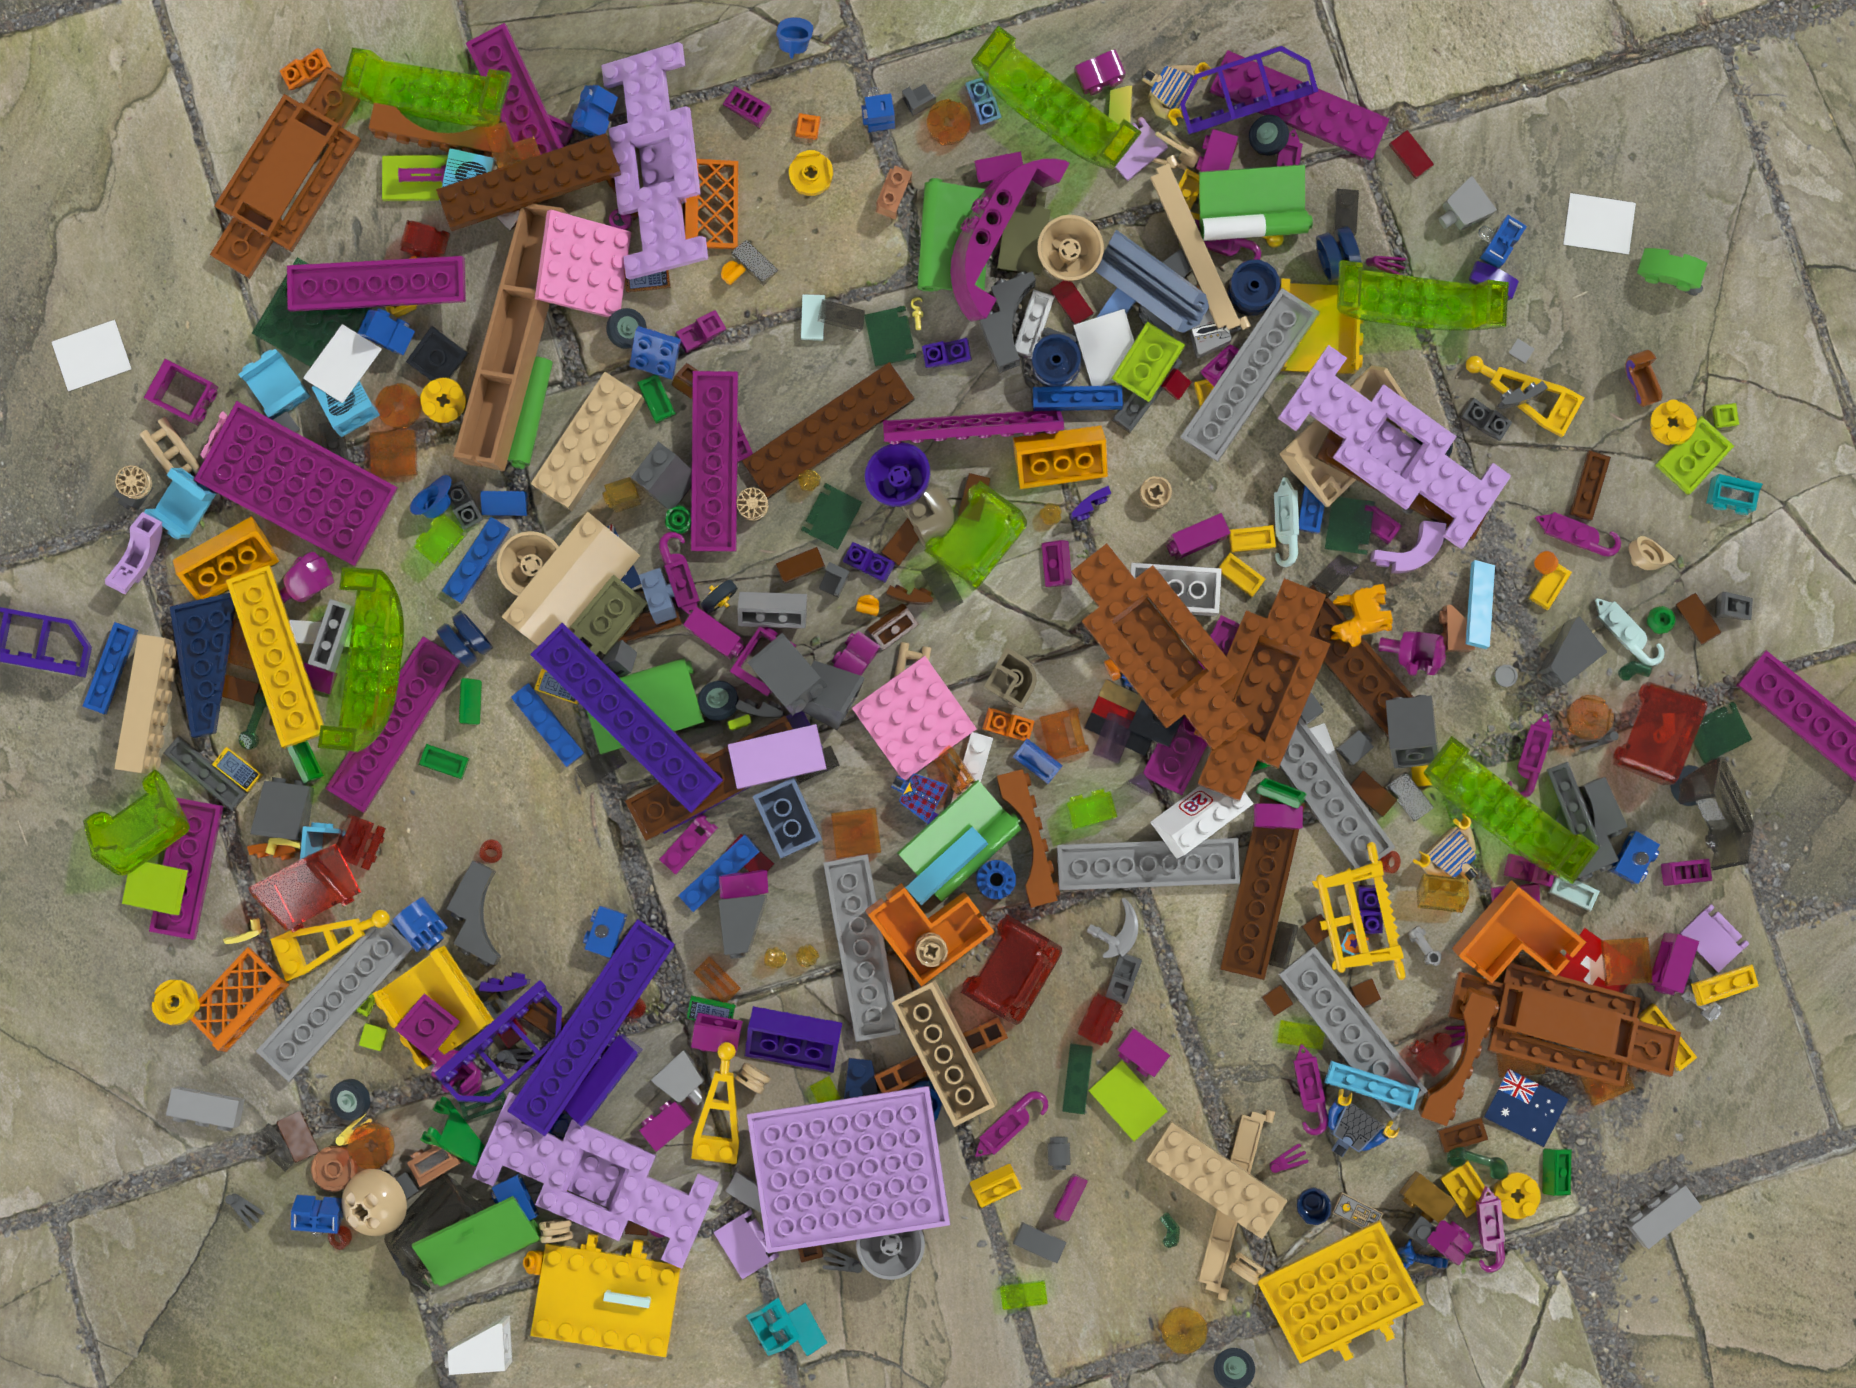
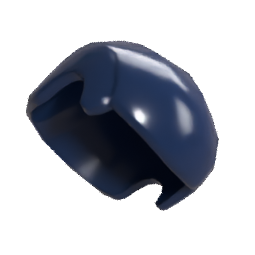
(1314, 1206)

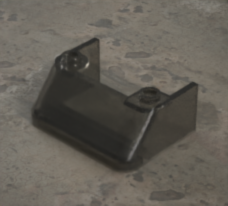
(1723, 811)
(434, 1210)

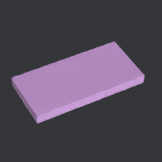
(777, 756)

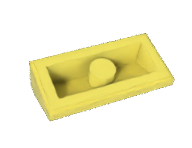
(1121, 104)

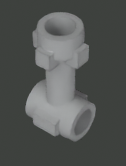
(1430, 957)
(1710, 1011)

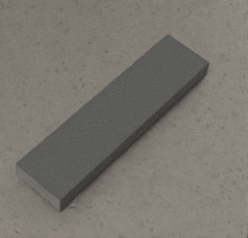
(1136, 407)
(205, 773)
(1572, 802)

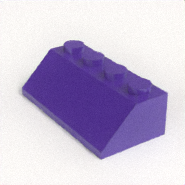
(793, 1039)
(602, 1078)

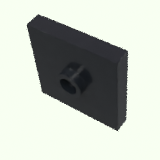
(437, 355)
(1149, 726)

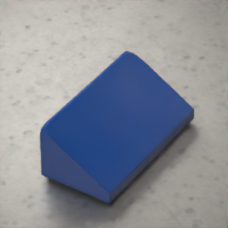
(504, 503)

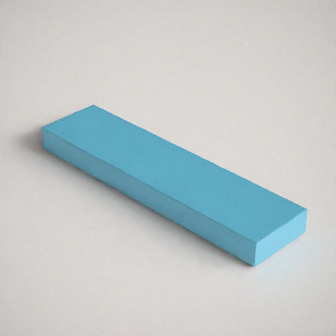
(1480, 604)
(946, 865)
(1372, 1085)

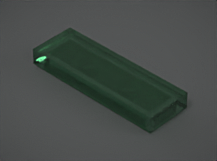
(1077, 1078)

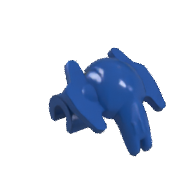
(1408, 1256)

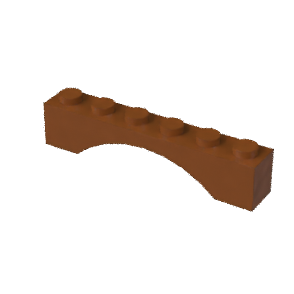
(390, 123)
(1015, 791)
(912, 1069)
(1441, 1098)

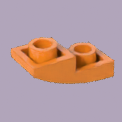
(305, 70)
(1008, 724)
(282, 851)

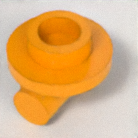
(732, 271)
(867, 604)
(533, 1262)

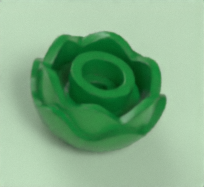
(672, 516)
(1654, 619)

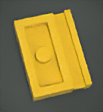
(1464, 1187)

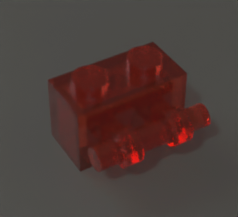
(354, 838)
(1099, 1019)
(1430, 1055)

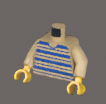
(1170, 89)
(1451, 852)

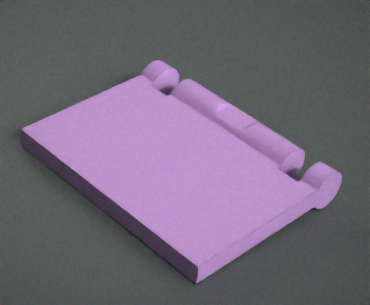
(1142, 152)
(1716, 938)
(745, 1244)

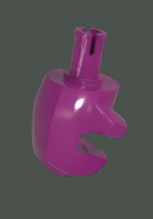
(306, 578)
(1417, 651)
(470, 1073)

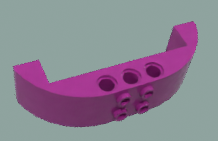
(985, 227)

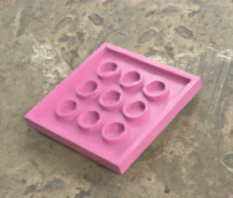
(582, 264)
(913, 718)

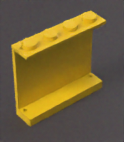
(1328, 329)
(447, 986)

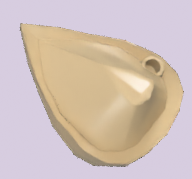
(1648, 554)

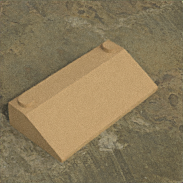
(1300, 454)
(570, 579)

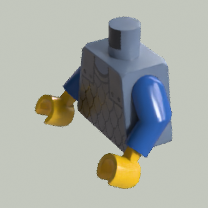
(1355, 1127)

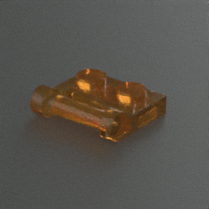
(1056, 735)

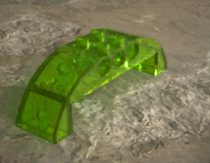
(427, 91)
(1051, 103)
(1420, 301)
(371, 661)
(1508, 813)

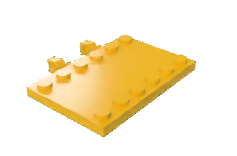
(573, 1291)
(1341, 1293)

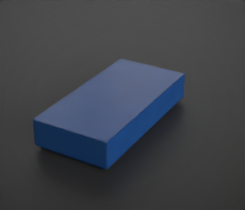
(1037, 761)

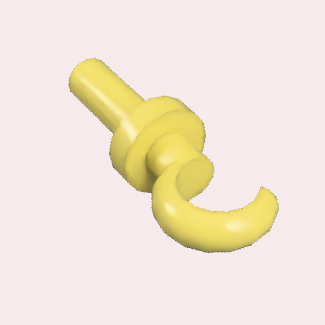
(917, 314)

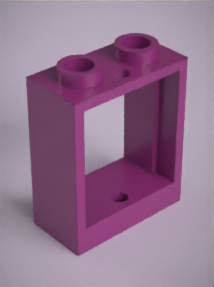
(162, 381)
(1198, 537)
(714, 633)
(737, 669)
(1673, 963)

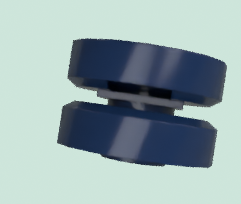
(1334, 249)
(1250, 300)
(1056, 374)
(464, 639)

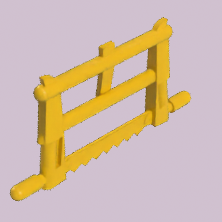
(1365, 957)

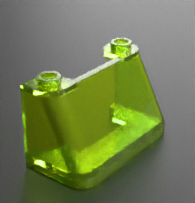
(978, 536)
(139, 829)

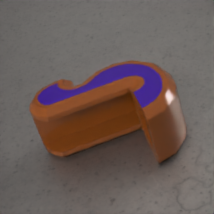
(1643, 378)

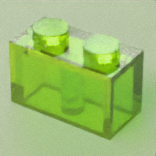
(440, 539)
(1091, 809)

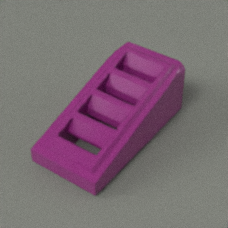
(762, 115)
(1672, 874)

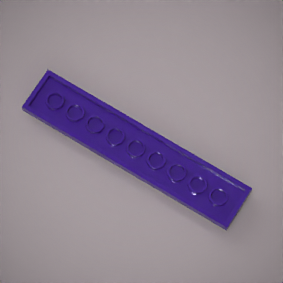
(626, 717)
(591, 1028)

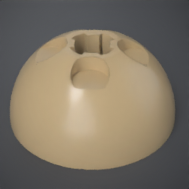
(1074, 236)
(519, 557)
(374, 1203)

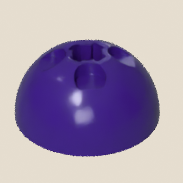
(896, 465)

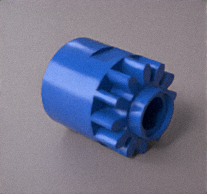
(983, 879)
(420, 925)

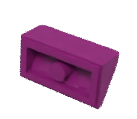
(1217, 367)
(1056, 563)
(320, 679)
(1070, 1197)

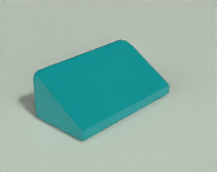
(807, 1328)

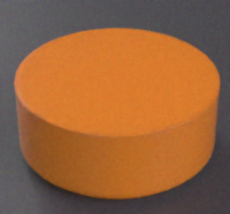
(1546, 562)
(1112, 669)

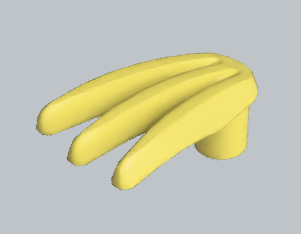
(273, 842)
(256, 929)
(344, 1137)

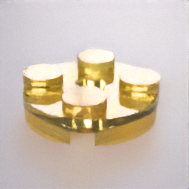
(1196, 1335)

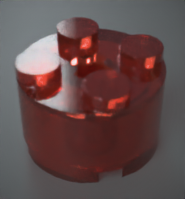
(423, 240)

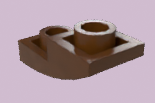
(917, 597)
(1698, 618)

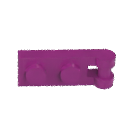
(688, 844)

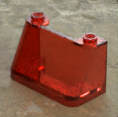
(1661, 734)
(306, 888)
(1013, 971)

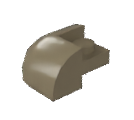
(930, 515)
(1012, 679)

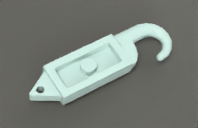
(1287, 520)
(1626, 631)

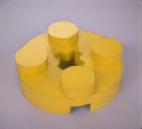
(805, 184)
(436, 389)
(1673, 410)
(163, 999)
(1527, 1204)

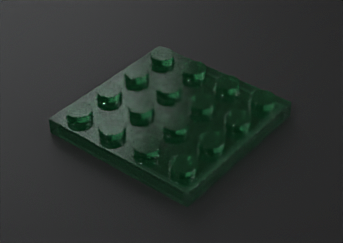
(303, 332)

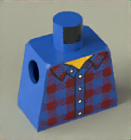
(920, 795)

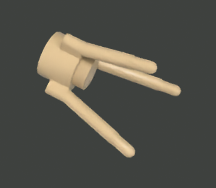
(1188, 154)

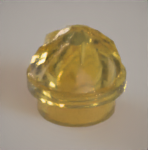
(809, 480)
(807, 956)
(774, 958)

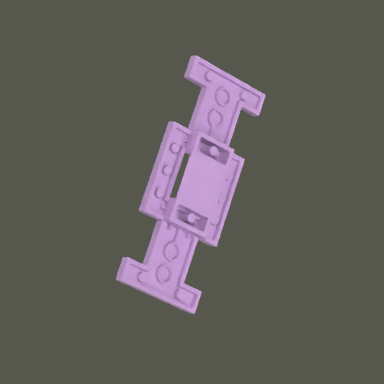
(666, 161)
(1387, 455)
(601, 1171)

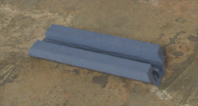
(1152, 284)

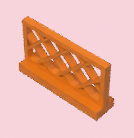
(691, 206)
(253, 1009)

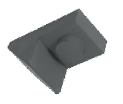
(1733, 606)

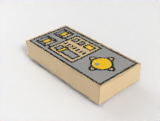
(1355, 1211)

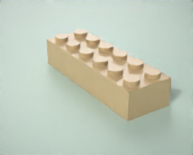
(588, 441)
(147, 705)
(944, 1053)
(1216, 1179)

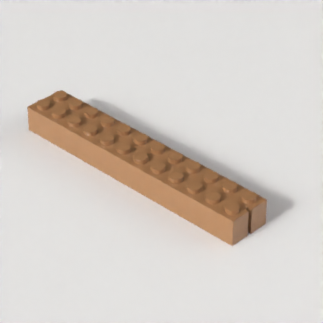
(507, 350)

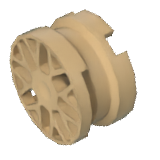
(133, 482)
(1155, 492)
(752, 504)
(930, 949)
(753, 1078)
(555, 1230)
(1245, 1270)

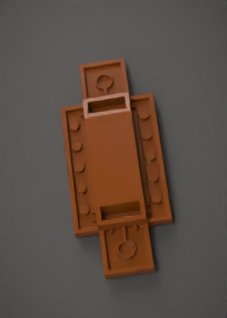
(277, 169)
(1151, 651)
(1271, 689)
(1571, 1016)

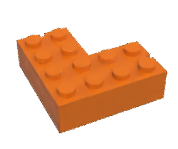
(903, 922)
(1513, 924)

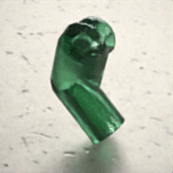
(1633, 668)
(1173, 1231)

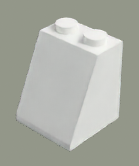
(482, 1351)

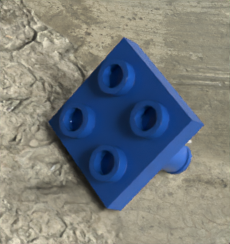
(655, 352)

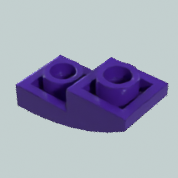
(1483, 272)
(946, 353)
(1085, 508)
(869, 562)
(1370, 909)
(511, 982)

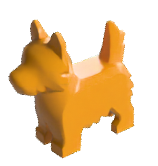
(1366, 614)

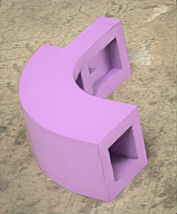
(1427, 545)
(141, 550)

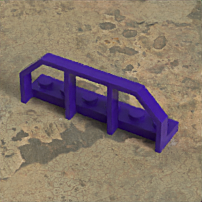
(1260, 103)
(41, 661)
(484, 1040)

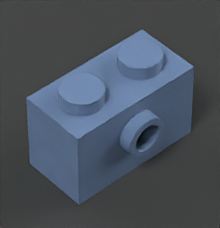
(658, 595)

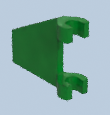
(456, 1135)

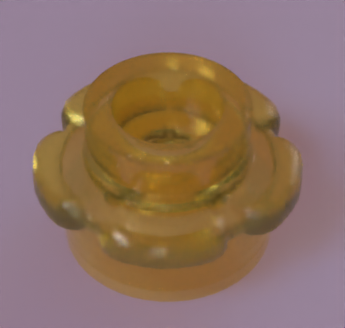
(1044, 514)

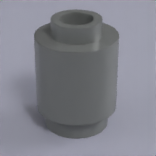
(1059, 1153)

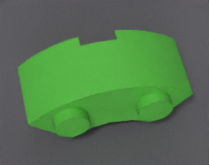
(1681, 272)

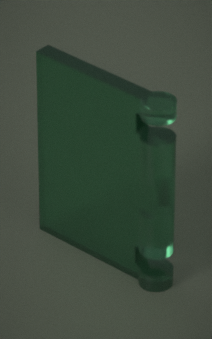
(889, 336)
(832, 516)
(1349, 525)
(1720, 733)

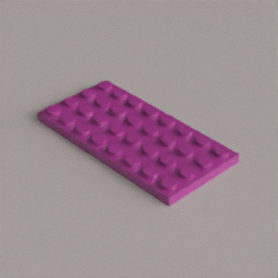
(296, 483)

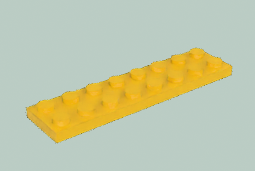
(276, 656)

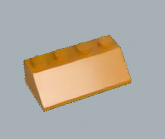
(1060, 457)
(224, 557)

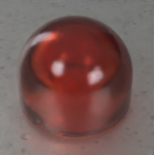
(494, 845)
(1385, 862)
(638, 1011)
(345, 1236)

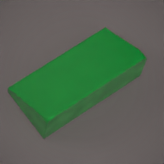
(470, 701)
(1556, 1171)

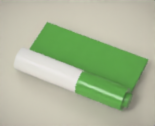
(1253, 202)

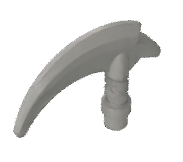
(1125, 939)

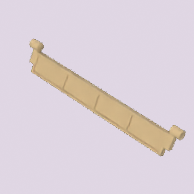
(1194, 247)
(1223, 1226)

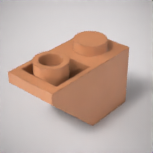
(1454, 630)

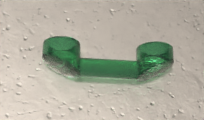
(248, 738)
(1498, 1167)

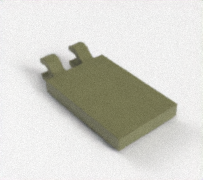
(1021, 238)
(609, 616)

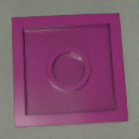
(427, 1025)

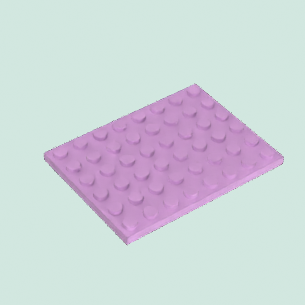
(848, 1169)

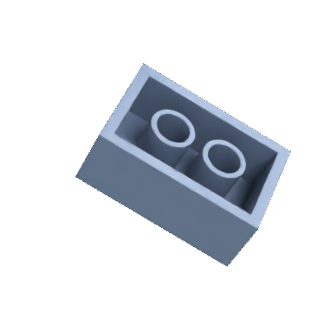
(787, 818)

